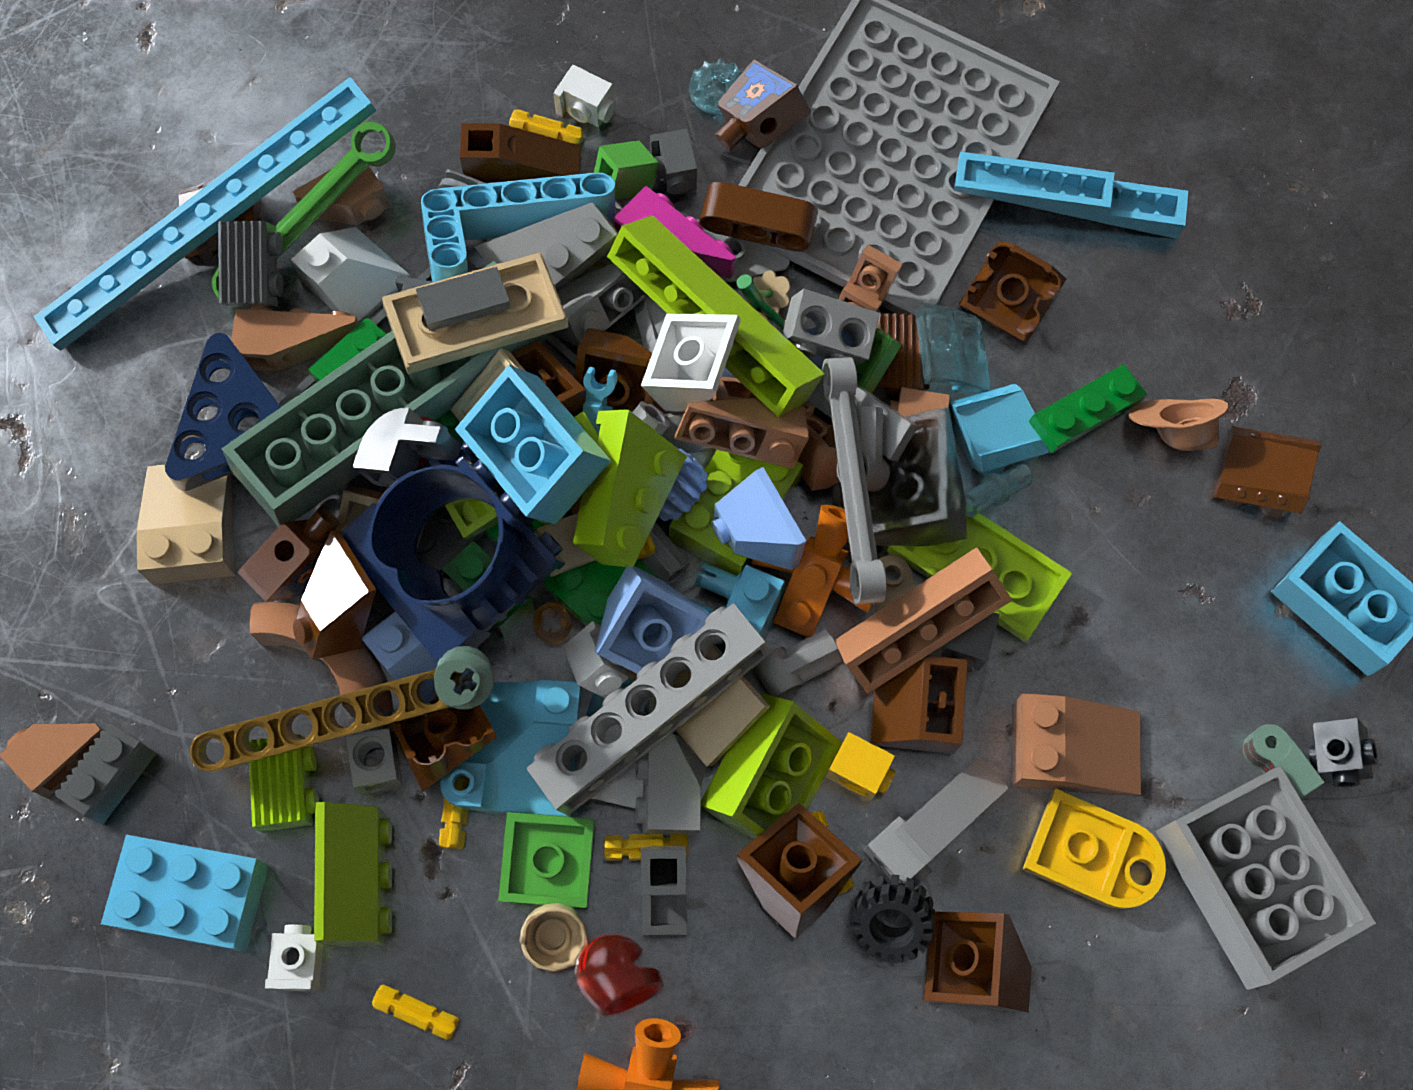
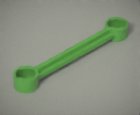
(330, 187)

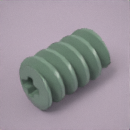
(469, 694)

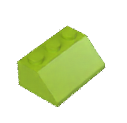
(771, 768)
(351, 875)

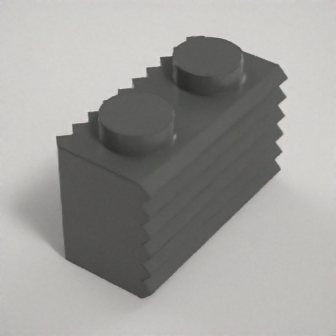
(249, 264)
(105, 774)

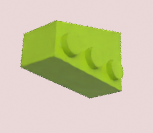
(629, 492)

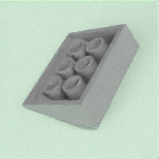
(1265, 879)

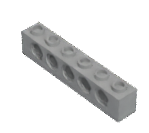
(640, 734)

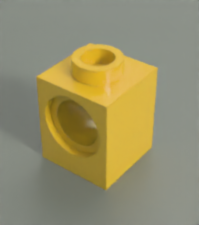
(862, 767)

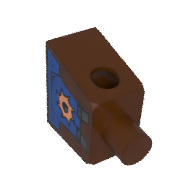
(759, 107)
(289, 557)

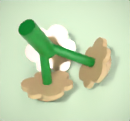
(768, 294)

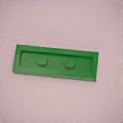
(1087, 408)

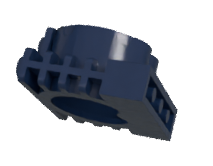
(386, 548)

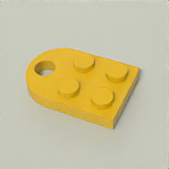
(1093, 853)

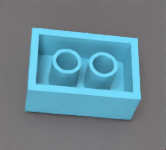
(532, 445)
(1351, 599)
(185, 893)

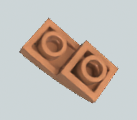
(871, 279)

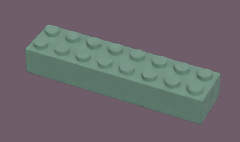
(313, 440)

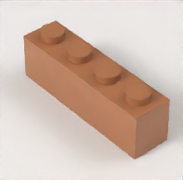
(922, 620)

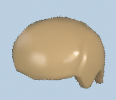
(553, 937)

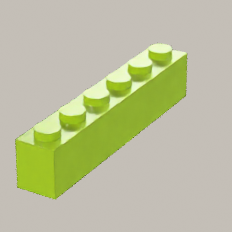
(686, 285)

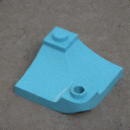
(525, 721)

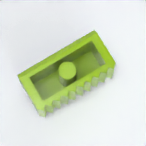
(282, 788)

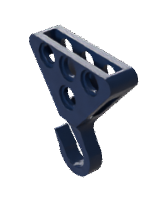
(235, 398)

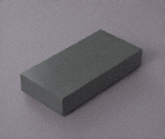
(463, 298)

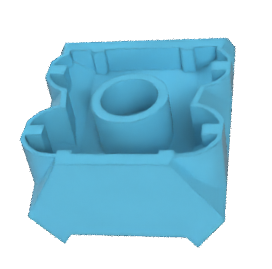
(996, 429)

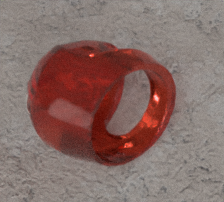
(611, 978)

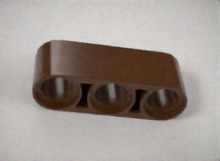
(758, 216)

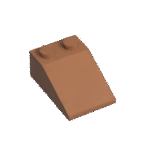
(1075, 746)

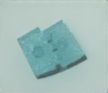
(952, 349)

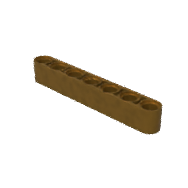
(322, 716)

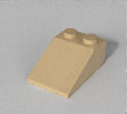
(185, 531)

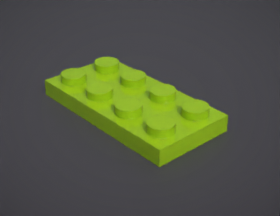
(1024, 572)

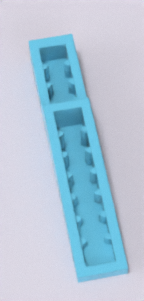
(1074, 193)

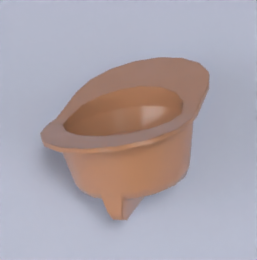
(1182, 423)

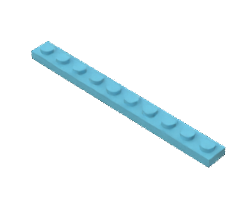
(199, 216)

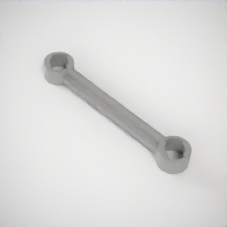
(866, 571)

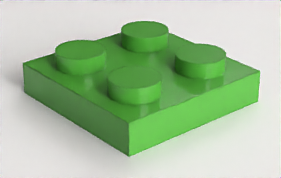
(546, 859)

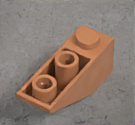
(283, 339)
(746, 430)

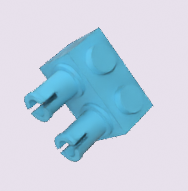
(752, 592)

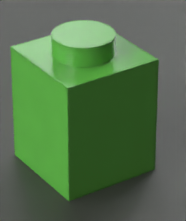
(629, 166)

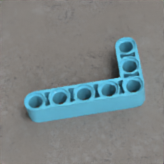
(500, 209)

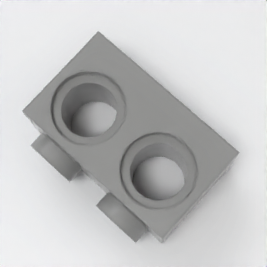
(830, 318)

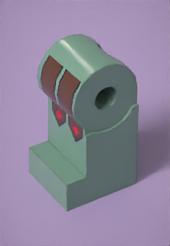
(1272, 747)

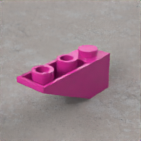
(687, 229)

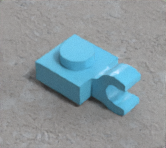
(597, 394)

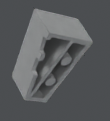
(567, 243)

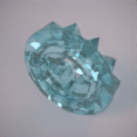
(702, 82)

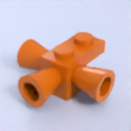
(817, 575)
(649, 1067)

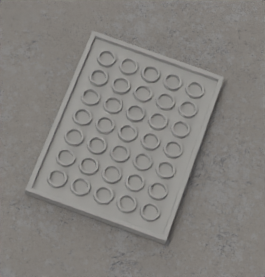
(884, 145)

